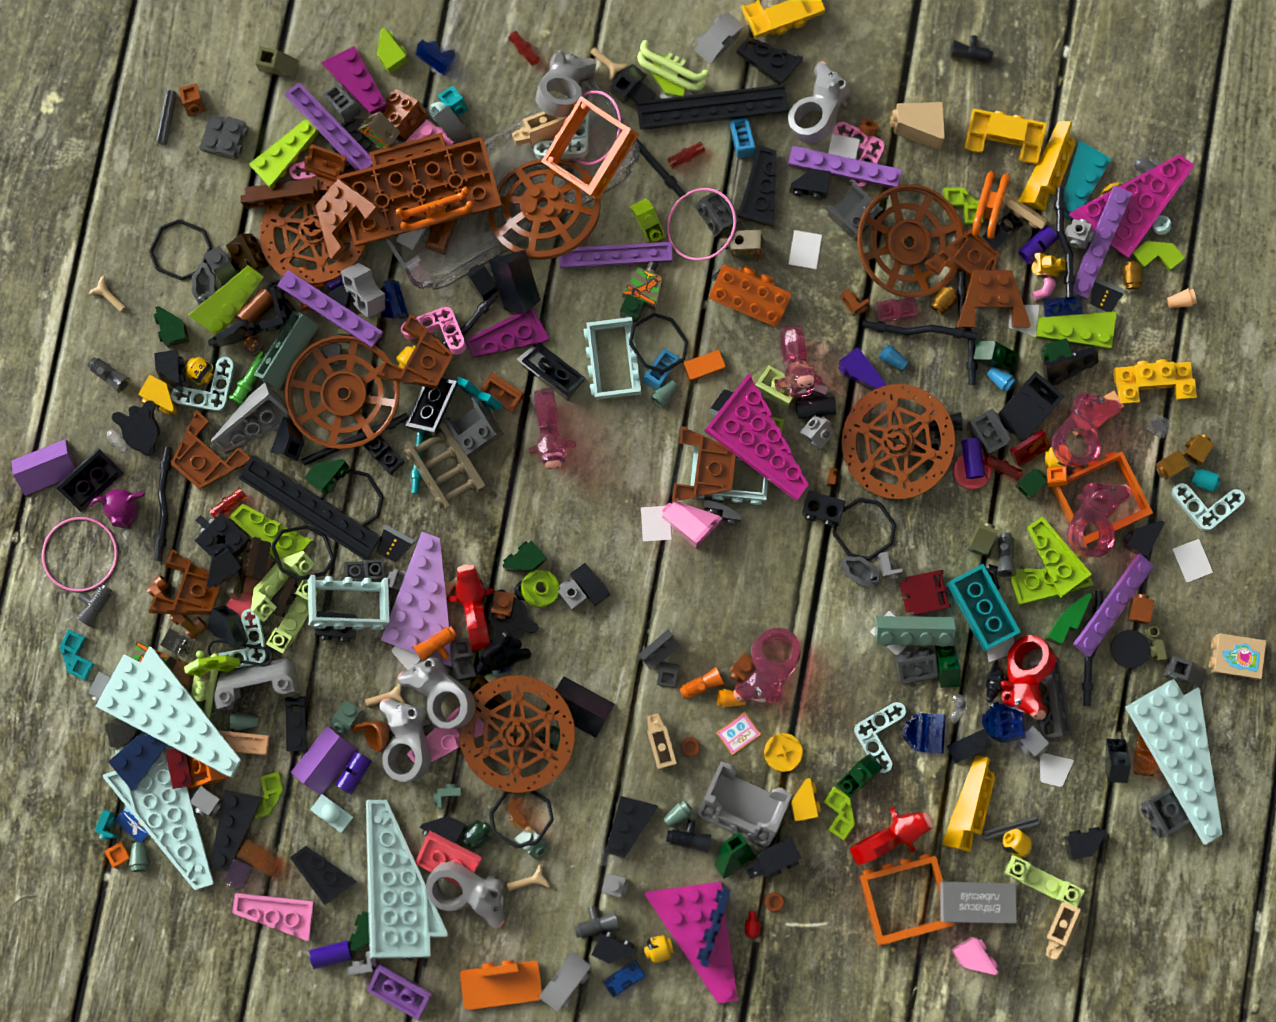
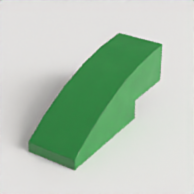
(1068, 620)

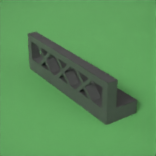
(1057, 700)

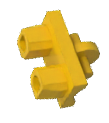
(1048, 265)

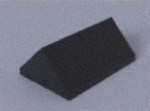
(515, 281)
(558, 375)
(431, 407)
(89, 479)
(587, 707)

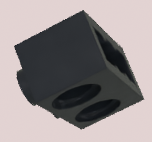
(825, 503)
(336, 633)

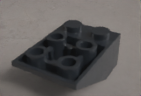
(1030, 406)

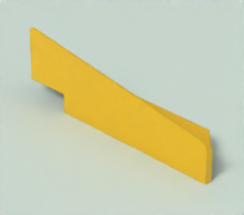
(1050, 168)
(971, 807)

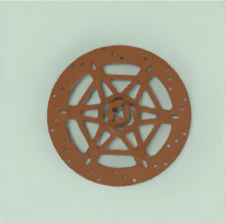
(307, 225)
(857, 417)
(486, 714)

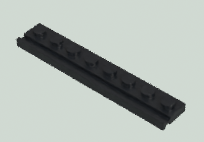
(712, 107)
(309, 507)

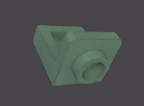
(345, 717)
(450, 790)
(529, 835)

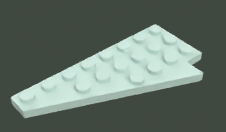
(158, 704)
(1179, 743)
(167, 819)
(399, 907)

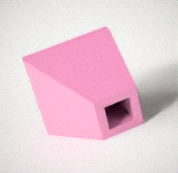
(972, 955)

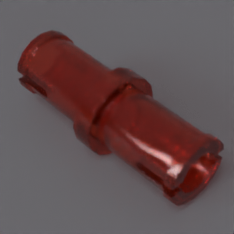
(524, 48)
(686, 155)
(1002, 467)
(228, 503)

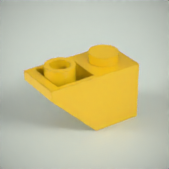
(159, 393)
(803, 803)

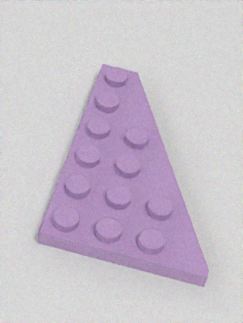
(421, 601)

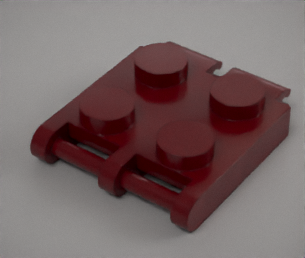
(924, 593)

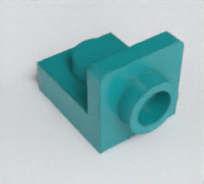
(454, 100)
(105, 821)

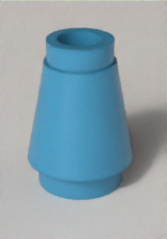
(892, 357)
(1002, 379)

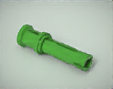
(245, 386)

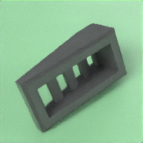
(345, 107)

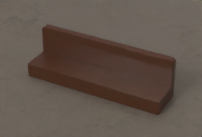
(283, 193)

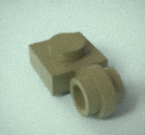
(1157, 649)

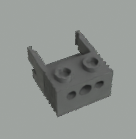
(850, 210)
(475, 428)

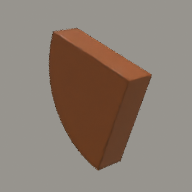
(832, 477)

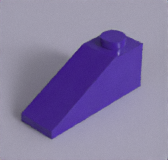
(860, 370)

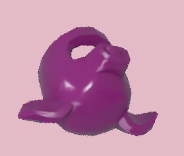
(119, 506)

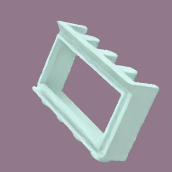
(591, 352)
(736, 496)
(348, 585)

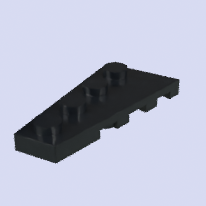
(759, 196)
(233, 825)

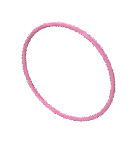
(619, 130)
(730, 238)
(66, 521)

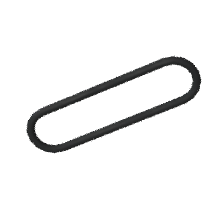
(246, 645)

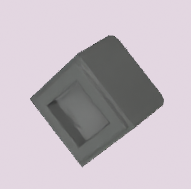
(331, 350)
(668, 674)

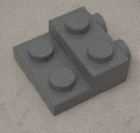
(224, 136)
(1164, 813)

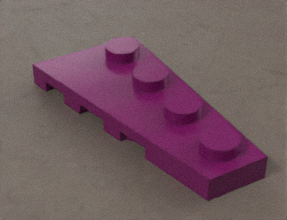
(354, 76)
(509, 334)

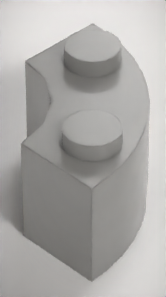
(718, 37)
(361, 285)
(565, 981)

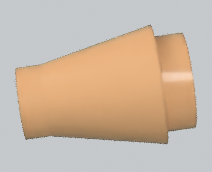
(1182, 299)

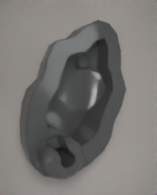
(203, 283)
(861, 571)

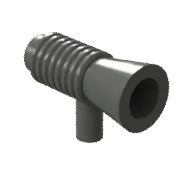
(108, 374)
(1006, 554)
(94, 605)
(596, 925)

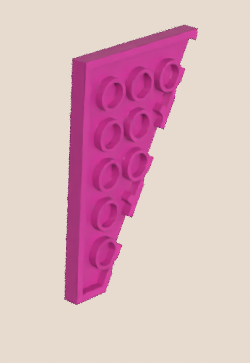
(1148, 199)
(751, 434)
(686, 916)

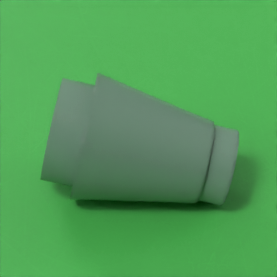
(663, 395)
(242, 721)
(678, 814)
(138, 858)

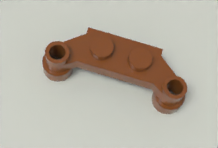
(193, 627)

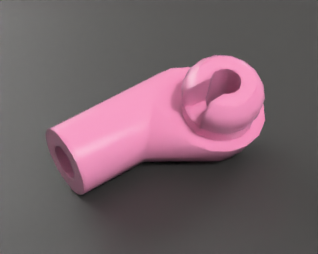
(1046, 291)

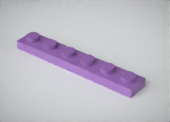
(329, 127)
(845, 167)
(1101, 242)
(617, 255)
(330, 309)
(1113, 605)

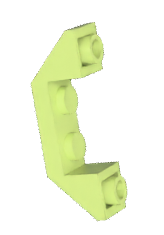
(274, 580)
(293, 621)
(1044, 882)

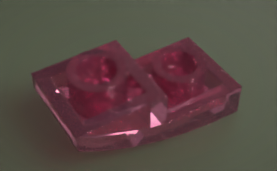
(896, 309)

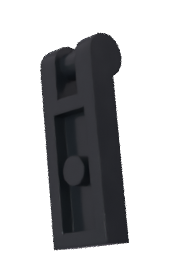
(296, 724)

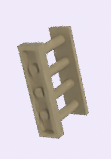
(454, 451)

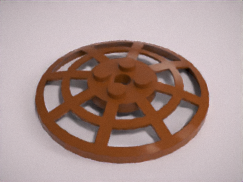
(544, 215)
(916, 232)
(330, 393)

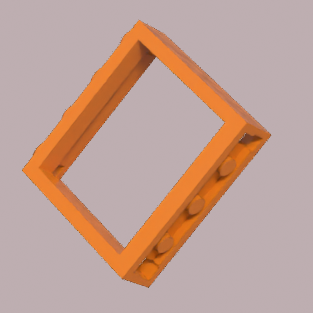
(612, 160)
(1119, 458)
(889, 869)

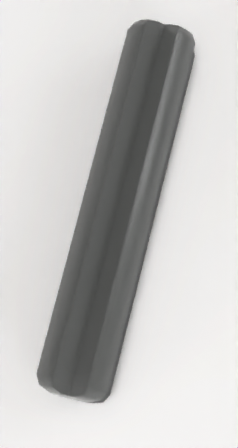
(166, 117)
(1000, 831)

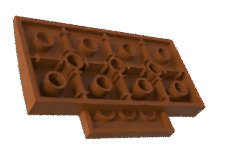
(417, 175)

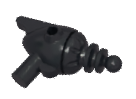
(993, 682)

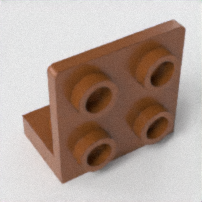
(404, 113)

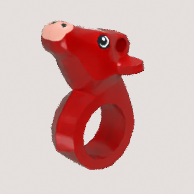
(470, 594)
(1023, 688)
(903, 830)

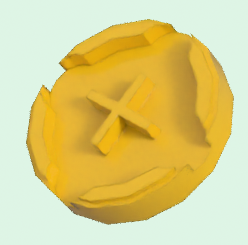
(783, 752)

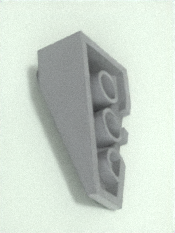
(256, 415)

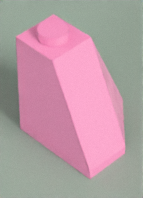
(690, 521)

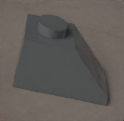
(220, 265)

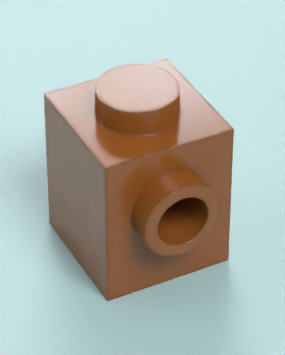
(1140, 609)

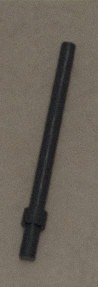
(669, 180)
(359, 437)

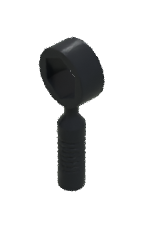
(287, 304)

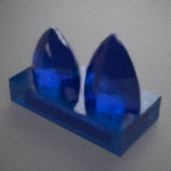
(438, 60)
(393, 294)
(1062, 306)

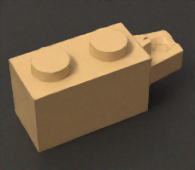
(538, 128)
(660, 742)
(1063, 930)

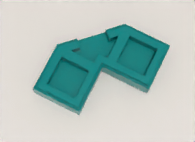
(472, 390)
(70, 648)

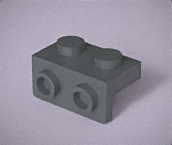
(990, 431)

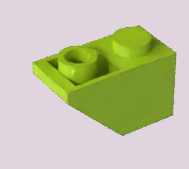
(389, 53)
(648, 221)

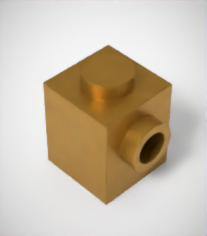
(1198, 448)
(1171, 465)

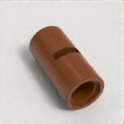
(256, 306)

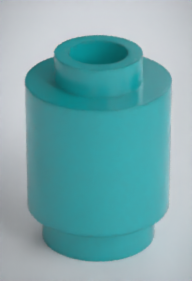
(1205, 480)

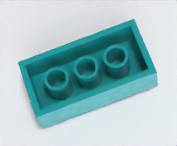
(983, 607)

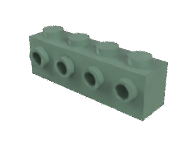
(286, 349)
(915, 631)

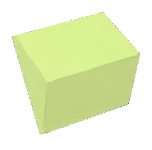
(766, 385)

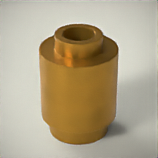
(1132, 275)
(944, 300)

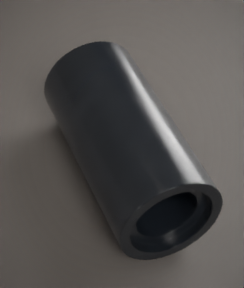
(815, 406)

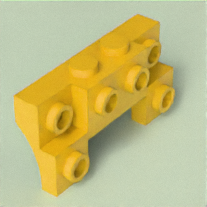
(781, 17)
(1005, 129)
(1154, 376)

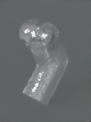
(960, 707)

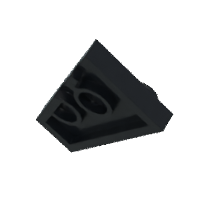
(770, 61)
(1068, 367)
(628, 824)
(321, 875)

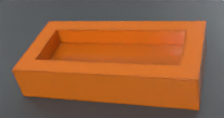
(704, 365)

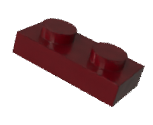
(1030, 448)
(179, 768)

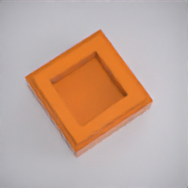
(1057, 476)
(118, 854)

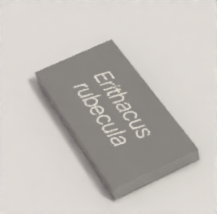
(978, 902)

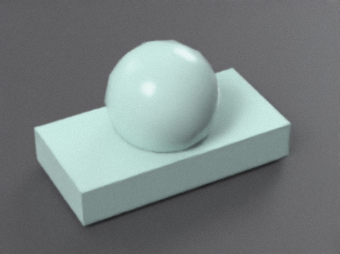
(331, 813)

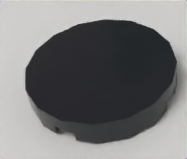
(1130, 649)

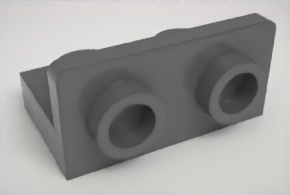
(715, 212)
(659, 650)
(916, 665)

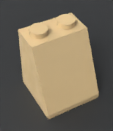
(920, 123)

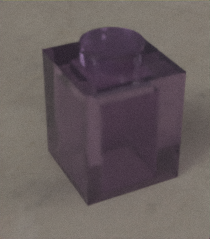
(238, 874)

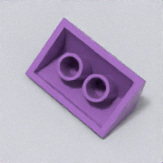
(43, 467)
(324, 761)
(399, 991)

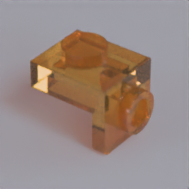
(516, 818)

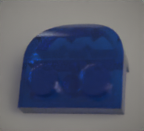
(1004, 723)
(925, 732)

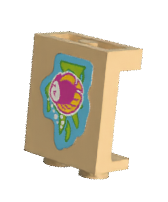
(1237, 656)

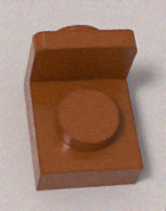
(191, 99)
(851, 301)
(502, 605)
(742, 668)

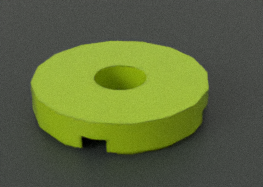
(530, 592)

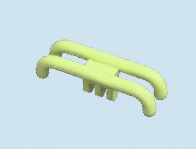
(671, 68)
(204, 688)

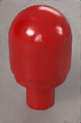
(752, 925)

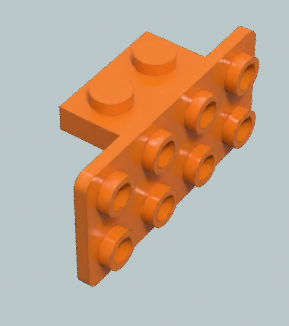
(750, 294)
(500, 984)

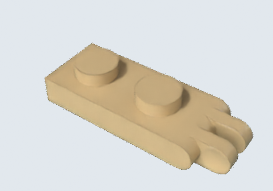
(1021, 210)

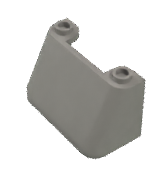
(279, 672)
(743, 806)

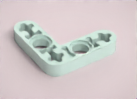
(582, 140)
(209, 397)
(1203, 511)
(248, 652)
(872, 737)

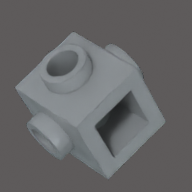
(1080, 233)
(817, 431)

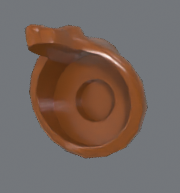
(376, 733)

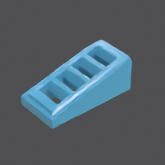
(743, 149)
(654, 379)

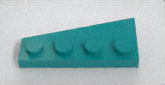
(1084, 175)

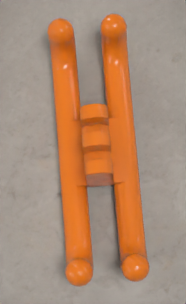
(991, 202)
(435, 211)

